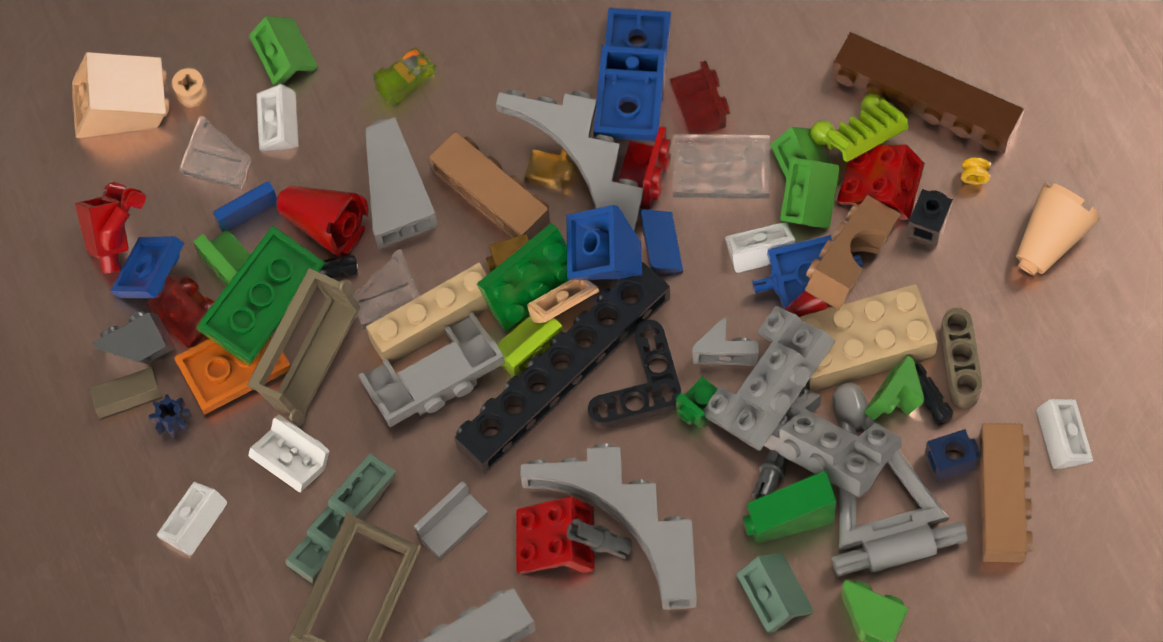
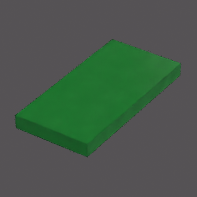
(258, 296)

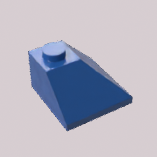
(602, 245)

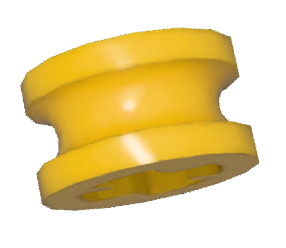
(975, 171)

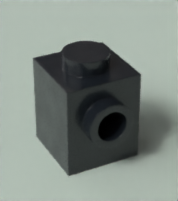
(929, 216)

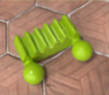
(875, 125)

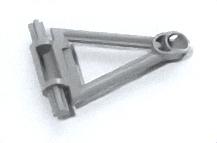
(895, 538)

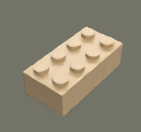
(872, 336)

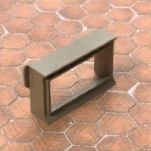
(317, 349)
(331, 565)

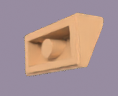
(560, 299)

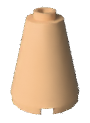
(1053, 228)

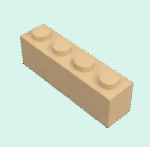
(427, 315)

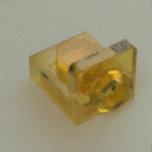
(549, 169)

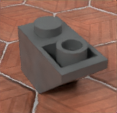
(139, 340)

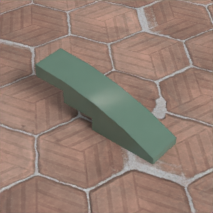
(355, 495)

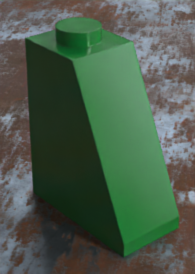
(791, 509)

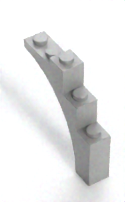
(571, 128)
(635, 506)

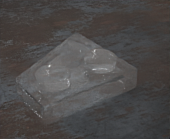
(214, 157)

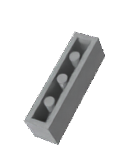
(497, 621)

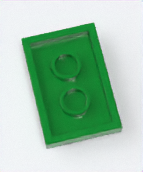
(525, 277)

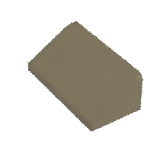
(125, 392)

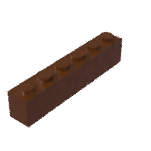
(927, 93)

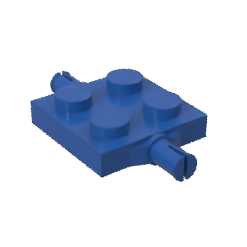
(790, 267)

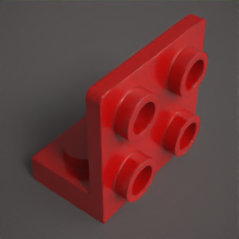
(645, 166)
(887, 175)
(544, 539)

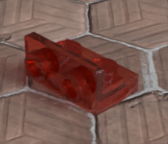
(700, 101)
(181, 308)

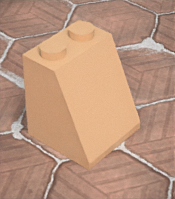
(118, 94)

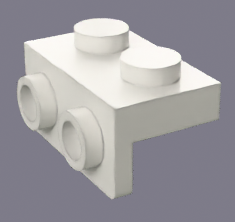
(290, 454)

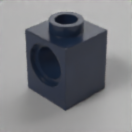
(945, 467)

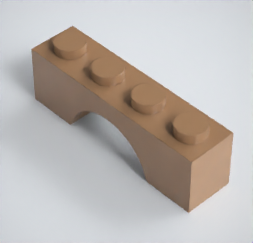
(838, 272)

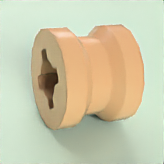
(194, 93)

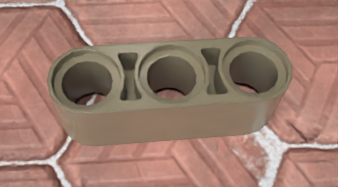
(961, 343)

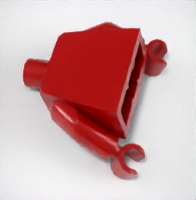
(104, 221)

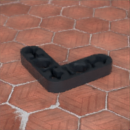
(655, 383)

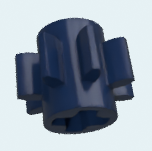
(169, 424)

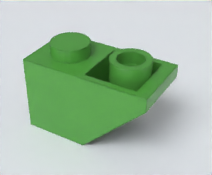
(873, 615)

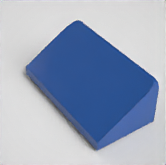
(661, 242)

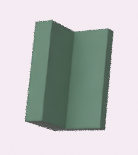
(774, 591)

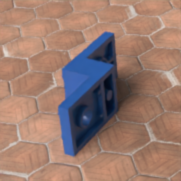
(632, 74)

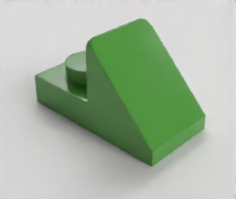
(898, 389)

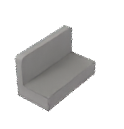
(450, 521)

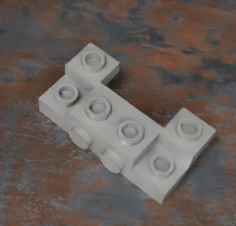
(437, 377)
(774, 381)
(823, 446)

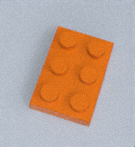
(218, 375)

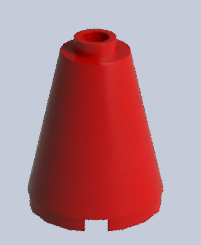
(325, 215)

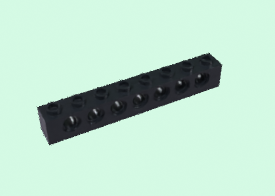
(489, 450)

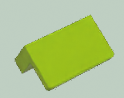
(526, 342)

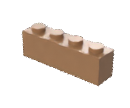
(489, 188)
(1003, 492)

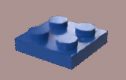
(147, 267)

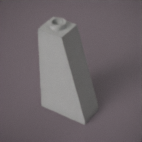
(396, 191)

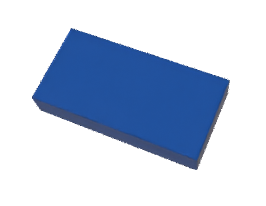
(245, 207)

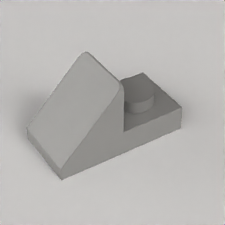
(715, 350)

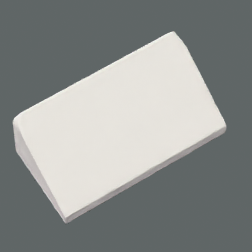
(277, 119)
(750, 248)
(1064, 433)
(192, 518)

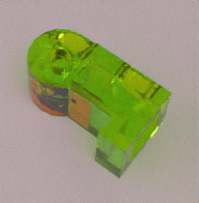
(404, 76)

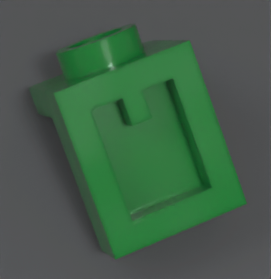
(692, 404)

